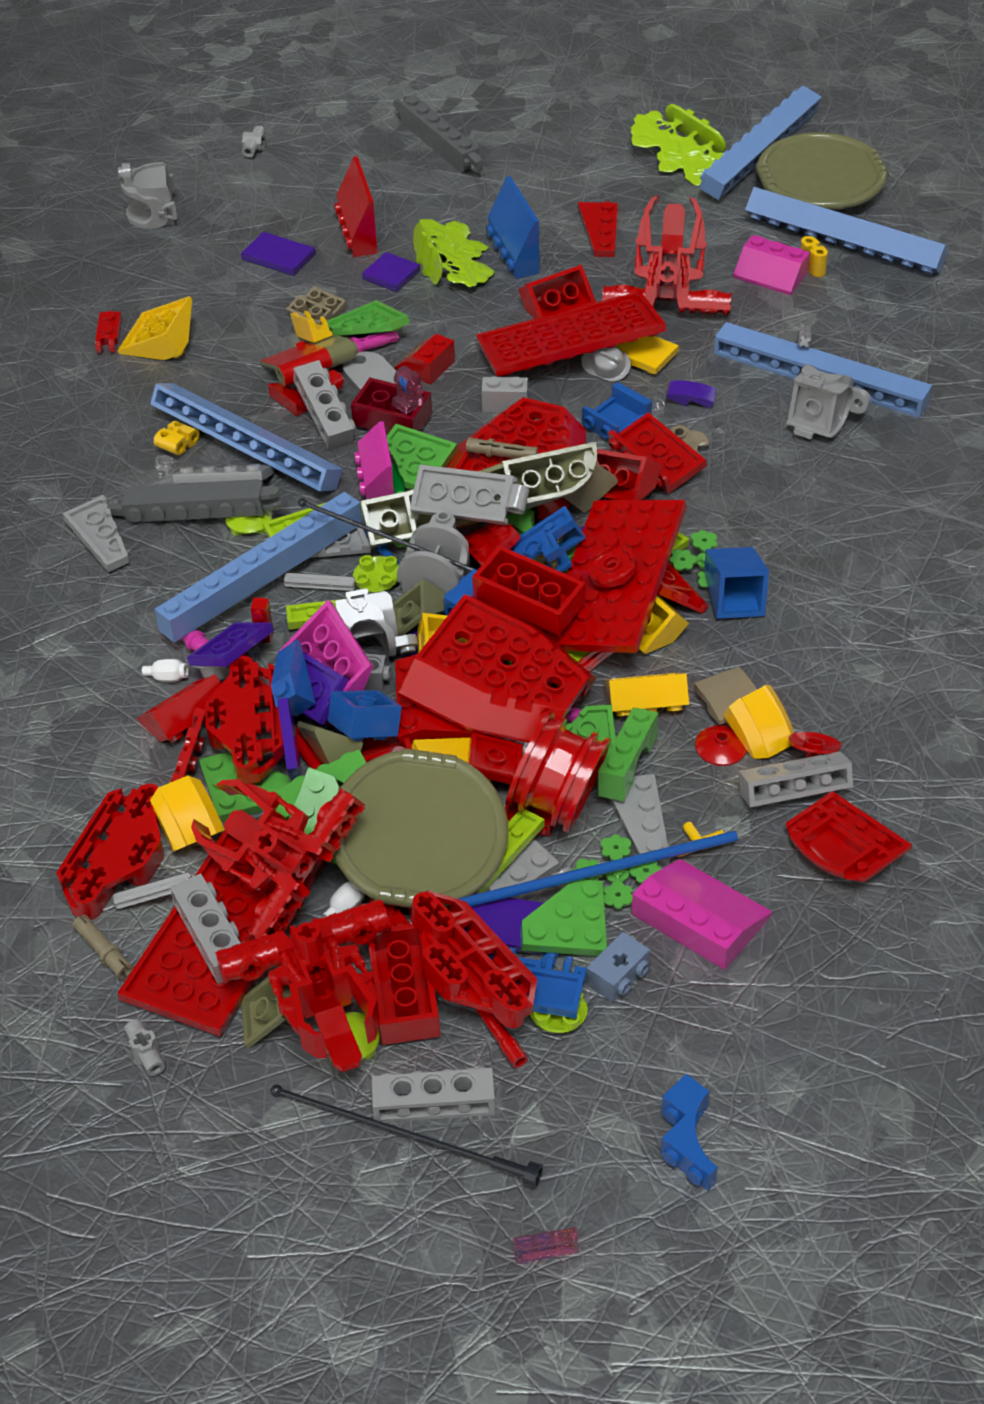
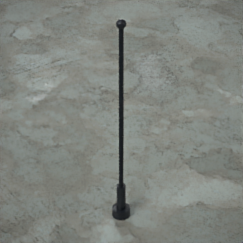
(302, 502)
(531, 1173)

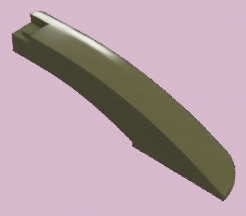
(545, 474)

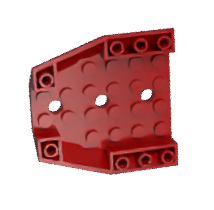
(518, 426)
(480, 692)

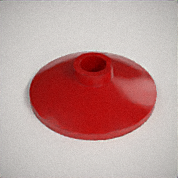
(814, 743)
(719, 746)

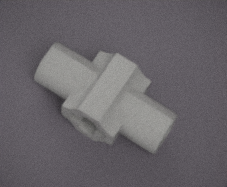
(253, 141)
(144, 1047)

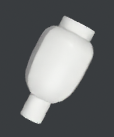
(167, 670)
(344, 898)

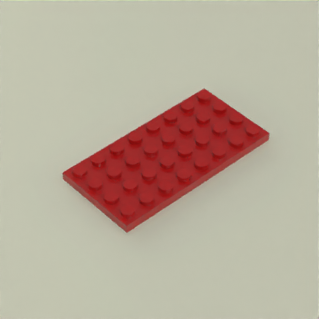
(570, 333)
(618, 615)
(172, 972)

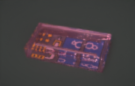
(545, 1245)

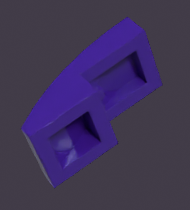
(684, 391)

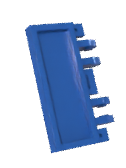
(556, 990)

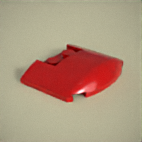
(844, 839)

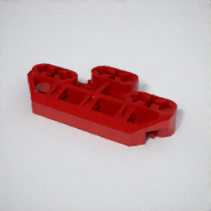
(242, 723)
(129, 852)
(459, 961)

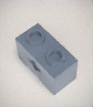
(618, 967)

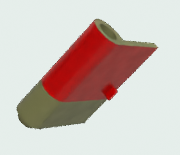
(329, 351)

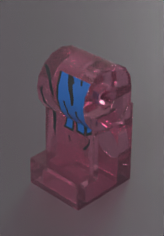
(408, 390)

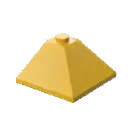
(160, 332)

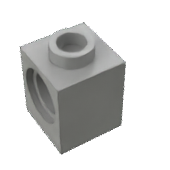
(379, 673)

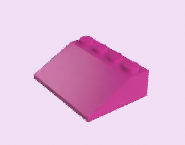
(333, 644)
(699, 912)

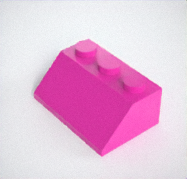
(772, 265)
(374, 464)

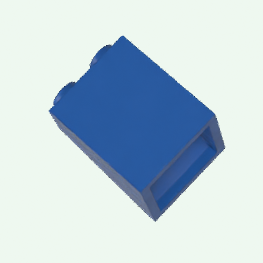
(736, 582)

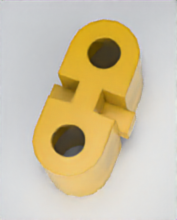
(818, 256)
(176, 438)

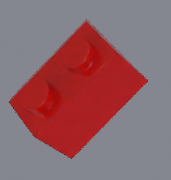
(430, 358)

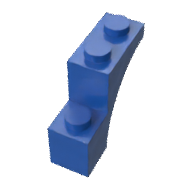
(679, 1146)

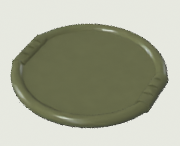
(823, 170)
(422, 828)

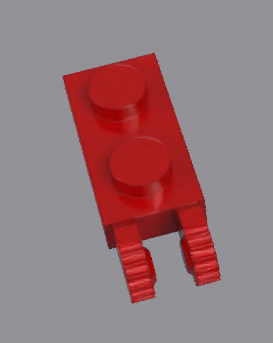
(108, 330)

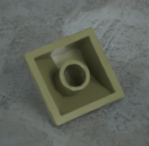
(419, 599)
(327, 744)
(261, 1012)

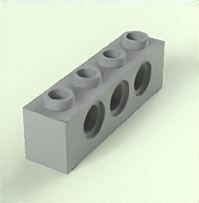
(323, 404)
(795, 779)
(204, 919)
(445, 1104)

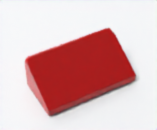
(287, 398)

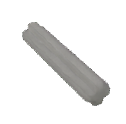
(804, 335)
(316, 581)
(147, 892)

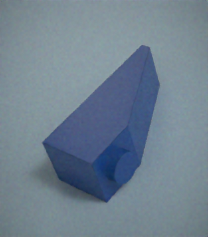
(292, 679)

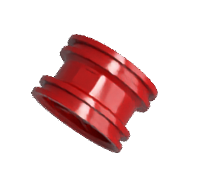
(557, 771)

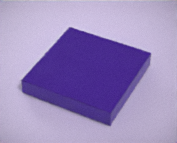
(391, 271)

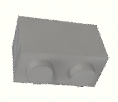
(502, 392)

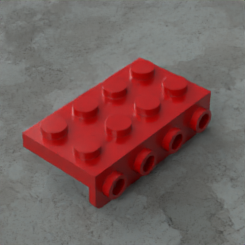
(654, 440)

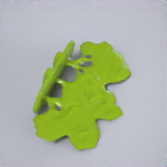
(678, 150)
(453, 244)

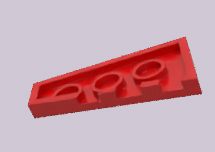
(600, 226)
(193, 743)

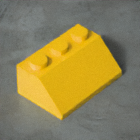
(662, 627)
(647, 692)

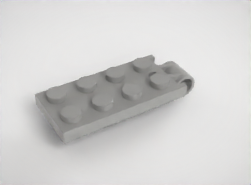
(467, 494)

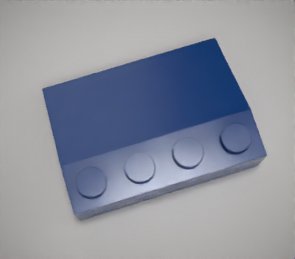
(514, 231)

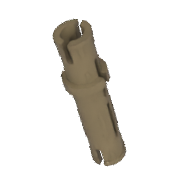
(499, 449)
(109, 953)

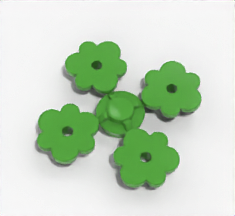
(684, 560)
(617, 893)

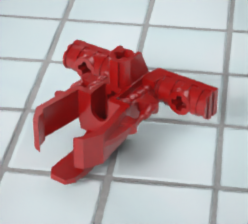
(669, 264)
(278, 848)
(317, 977)

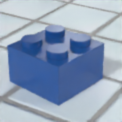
(364, 714)

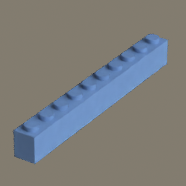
(745, 154)
(847, 230)
(789, 358)
(247, 437)
(256, 568)

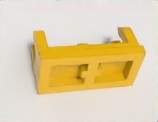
(307, 328)

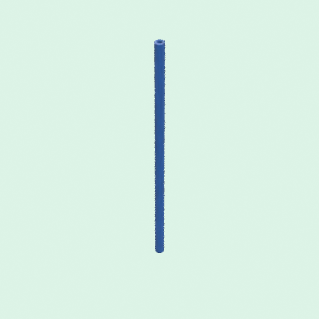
(599, 869)

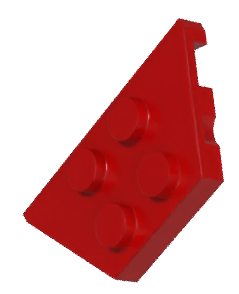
(488, 538)
(679, 590)

